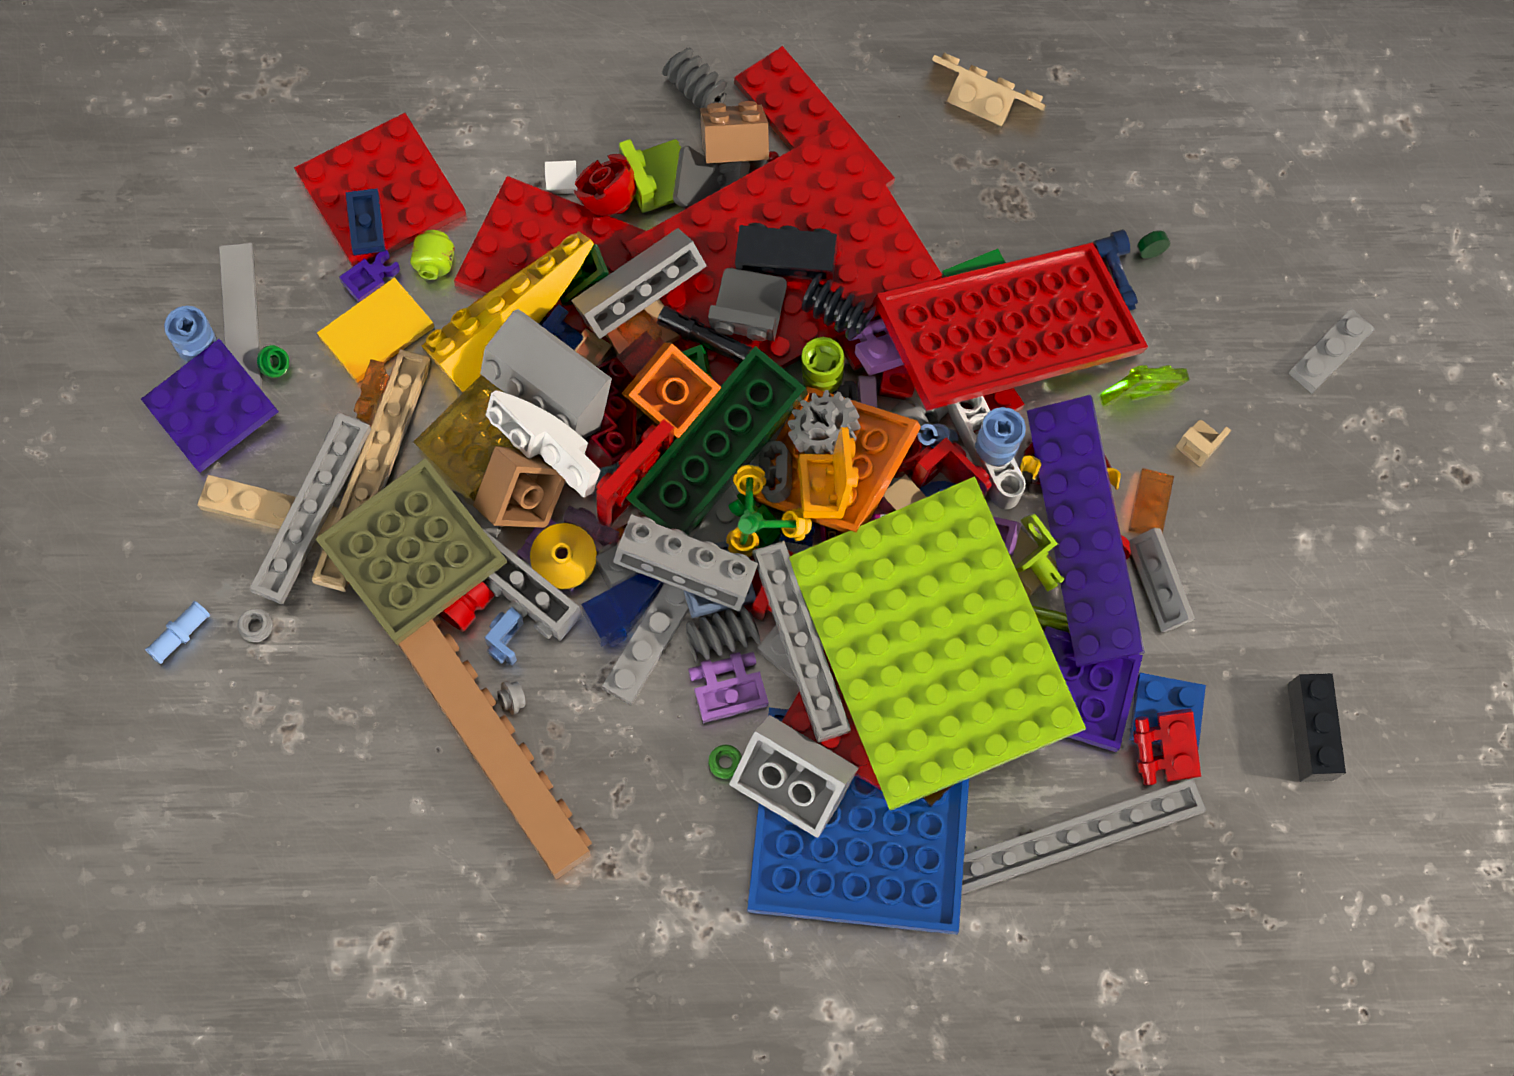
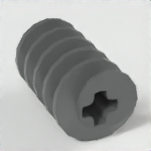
(694, 80)
(721, 633)

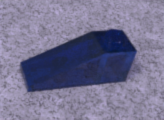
(620, 608)

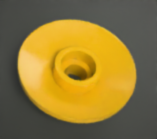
(574, 568)

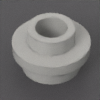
(248, 618)
(511, 697)

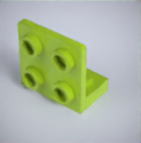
(653, 172)

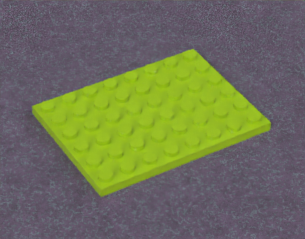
(935, 644)

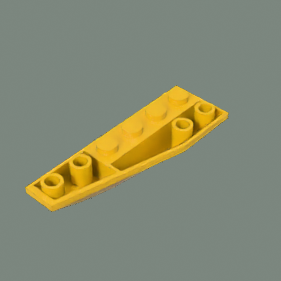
(534, 291)

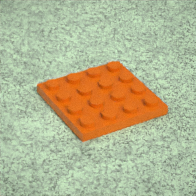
(878, 454)

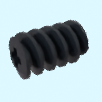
(836, 308)

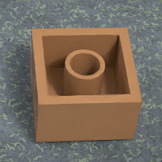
(734, 132)
(518, 490)

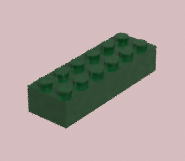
(717, 443)

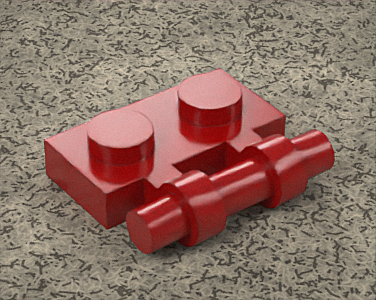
(1178, 746)

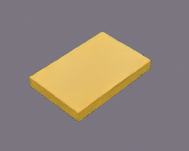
(375, 329)

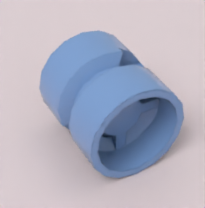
(189, 331)
(1000, 436)

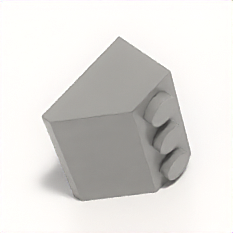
(793, 775)

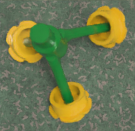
(743, 539)

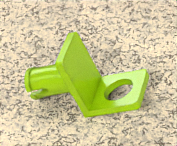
(1038, 558)

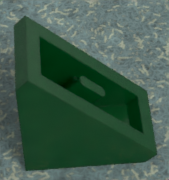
(590, 273)

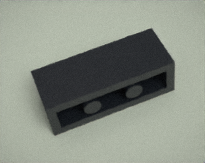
(786, 251)
(1316, 727)

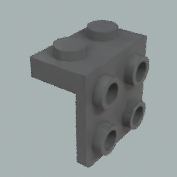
(700, 179)
(748, 305)

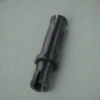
(699, 333)

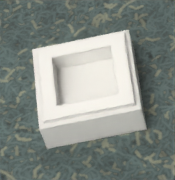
(560, 177)

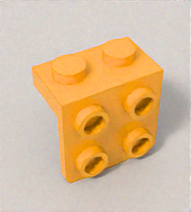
(828, 479)

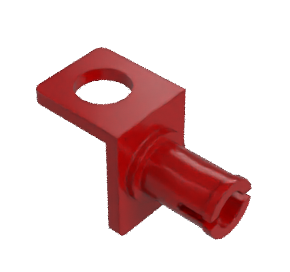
(896, 383)

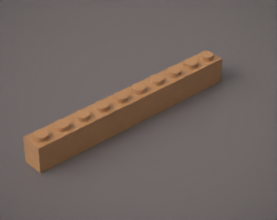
(495, 750)

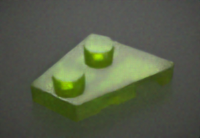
(1146, 382)

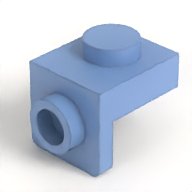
(502, 630)

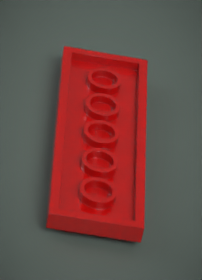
(795, 103)

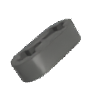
(781, 471)

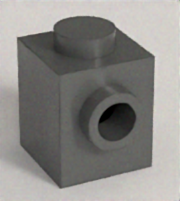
(612, 573)

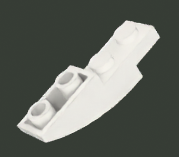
(541, 433)

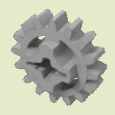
(819, 423)

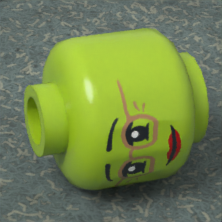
(432, 254)

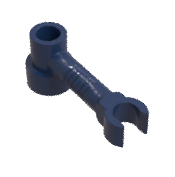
(1111, 248)

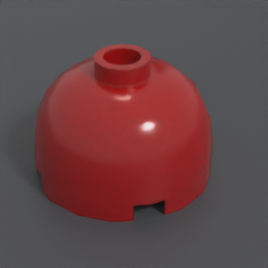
(607, 186)

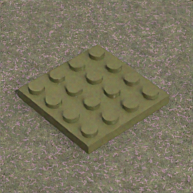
(411, 551)

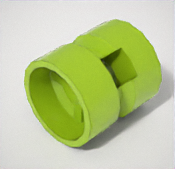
(823, 364)

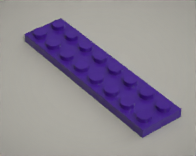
(1087, 532)

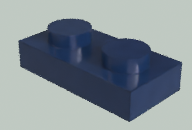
(365, 221)

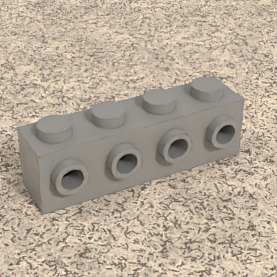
(639, 283)
(685, 562)
(533, 595)

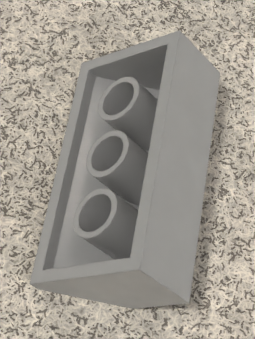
(546, 372)

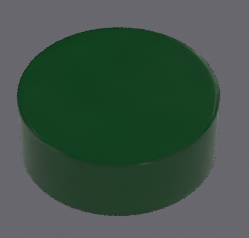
(1153, 244)

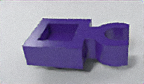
(367, 278)

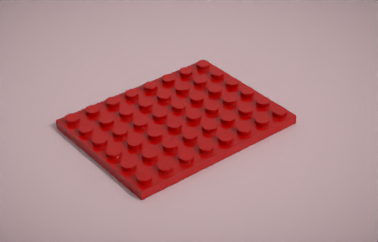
(811, 187)

